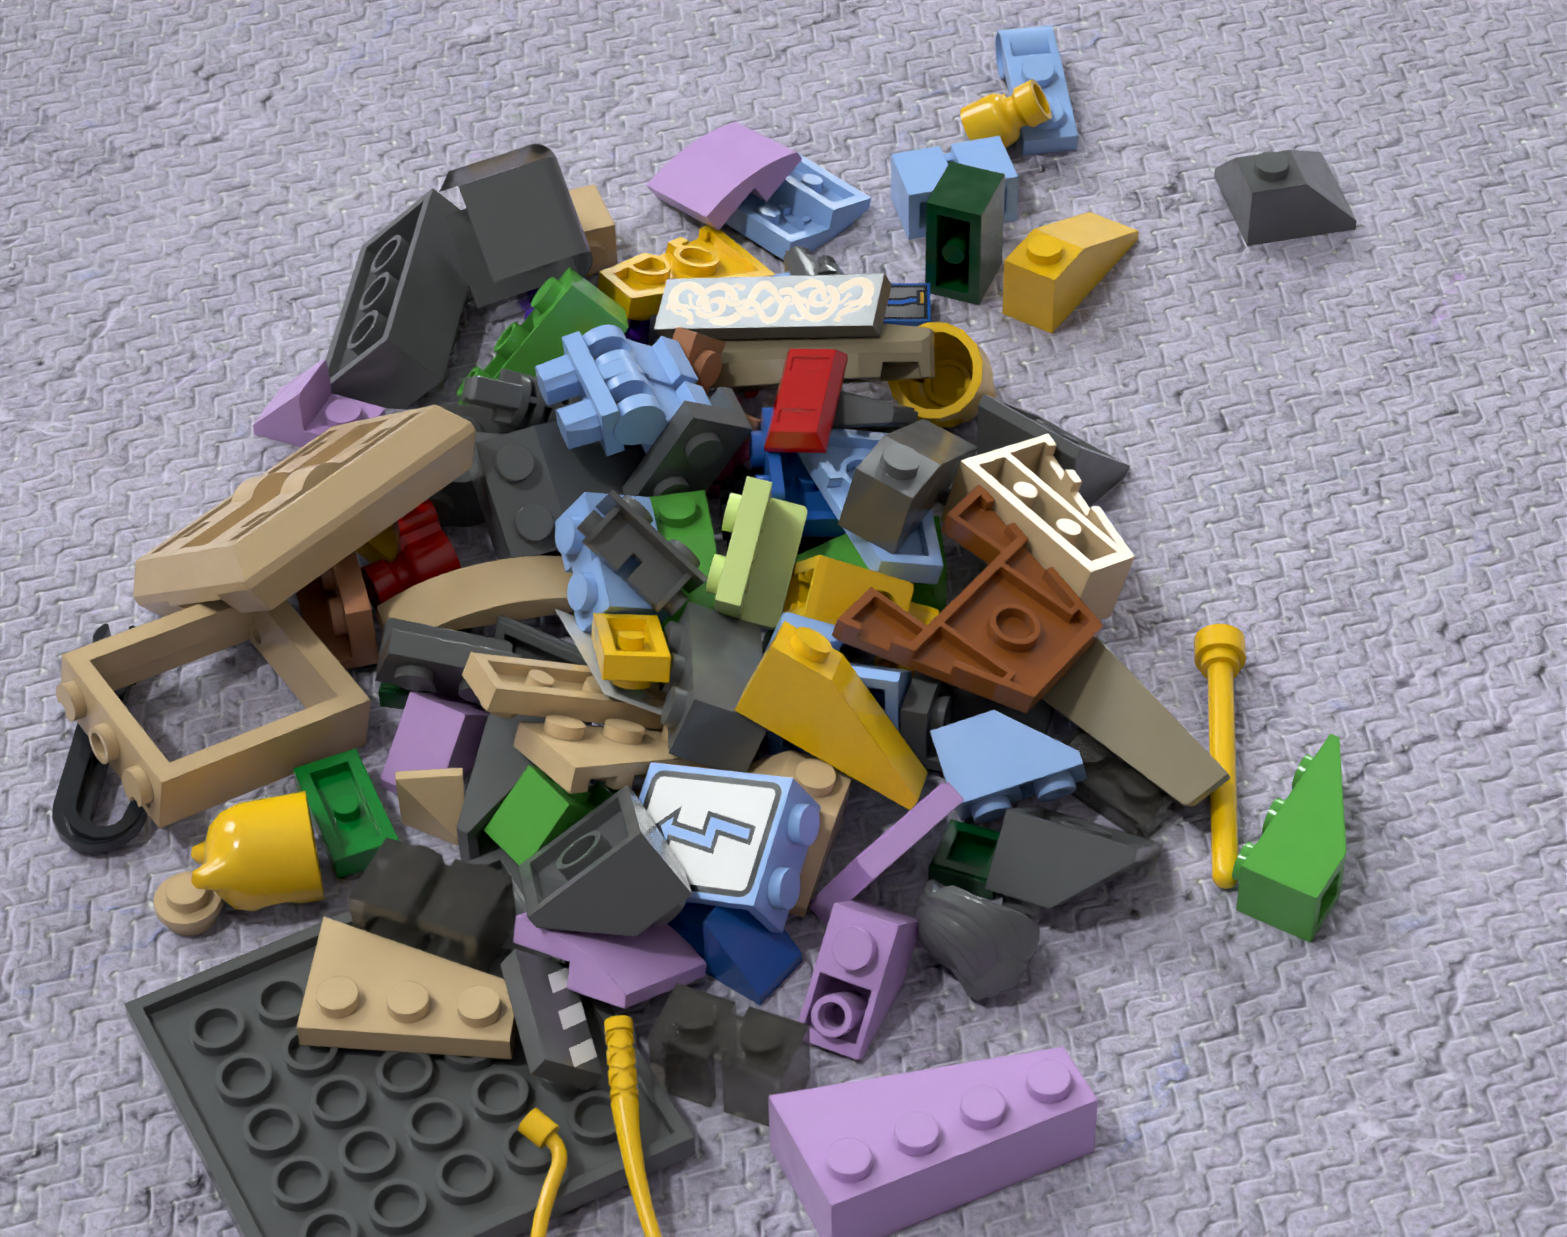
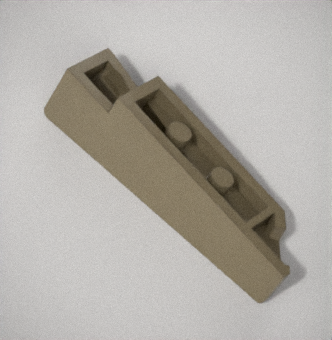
(894, 356)
(1130, 722)

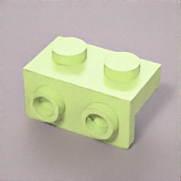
(760, 556)

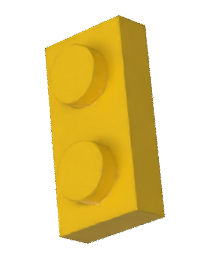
(630, 649)

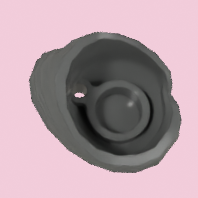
(975, 938)

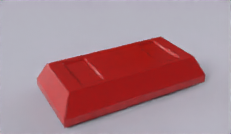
(806, 401)

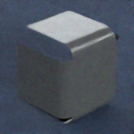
(515, 226)

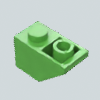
(539, 812)

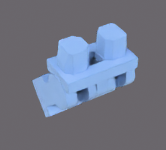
(621, 387)

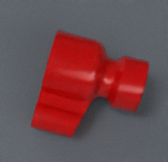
(420, 555)

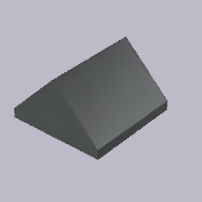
(1007, 424)

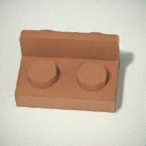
(341, 613)

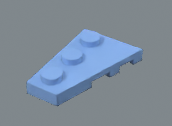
(919, 556)

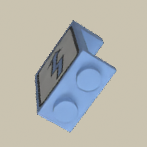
(735, 835)

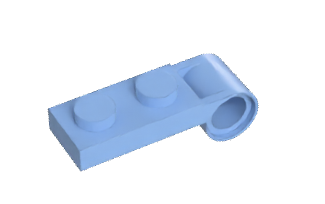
(1034, 55)

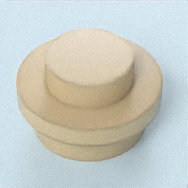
(184, 907)

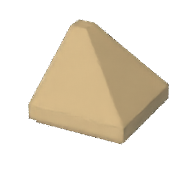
(432, 800)

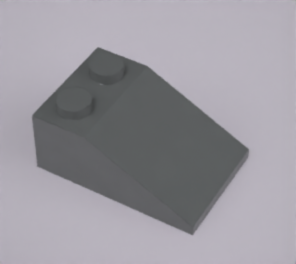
(533, 478)

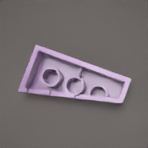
(928, 1139)

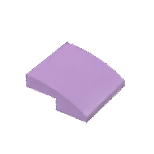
(721, 170)
(617, 966)

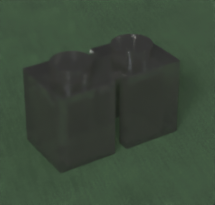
(415, 892)
(757, 1053)

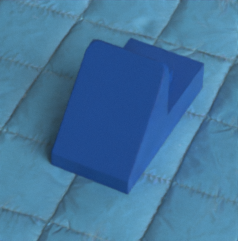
(738, 948)

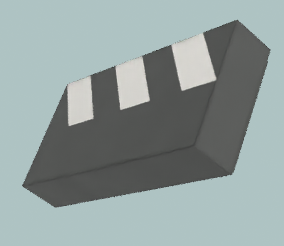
(550, 1020)

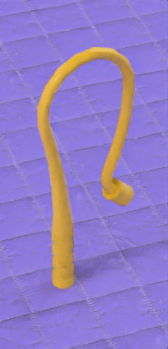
(626, 1116)

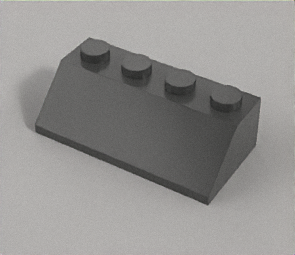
(401, 310)

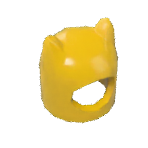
(959, 381)
(261, 854)

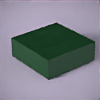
(965, 858)

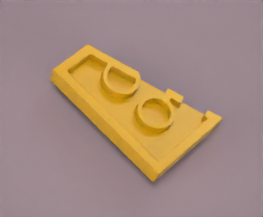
(641, 280)

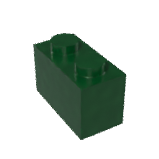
(964, 232)

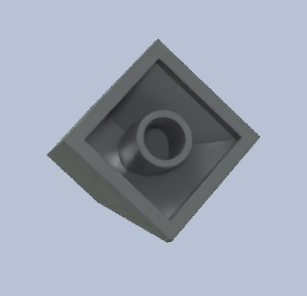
(1283, 196)
(1057, 857)
(606, 874)

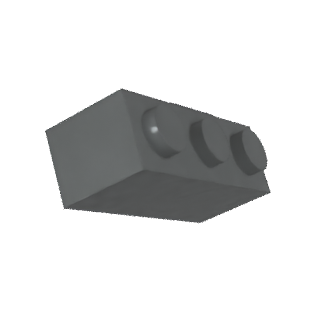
(708, 673)

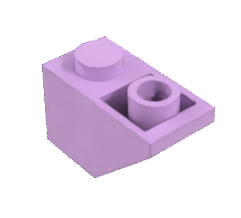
(857, 975)

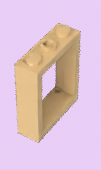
(174, 790)

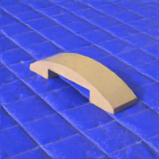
(482, 592)

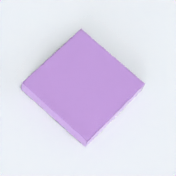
(886, 849)

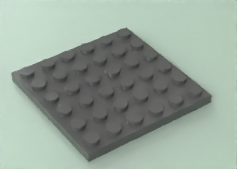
(377, 1136)

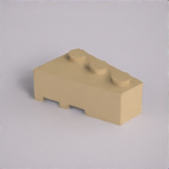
(1053, 515)

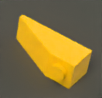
(1060, 267)
(824, 707)

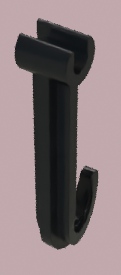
(81, 789)

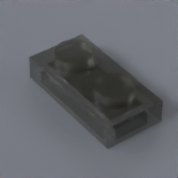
(1120, 790)

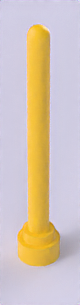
(1220, 657)

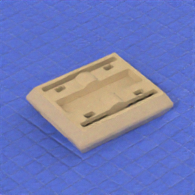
(306, 512)

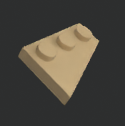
(581, 752)

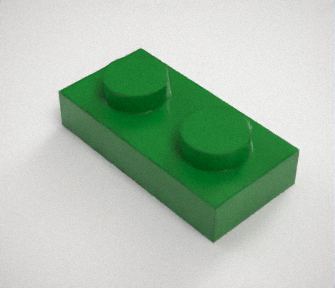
(344, 810)

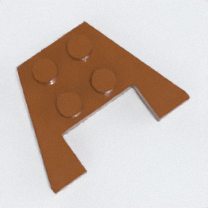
(1001, 635)

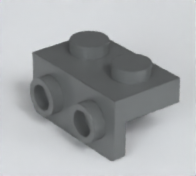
(691, 448)
(432, 657)

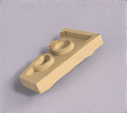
(401, 999)

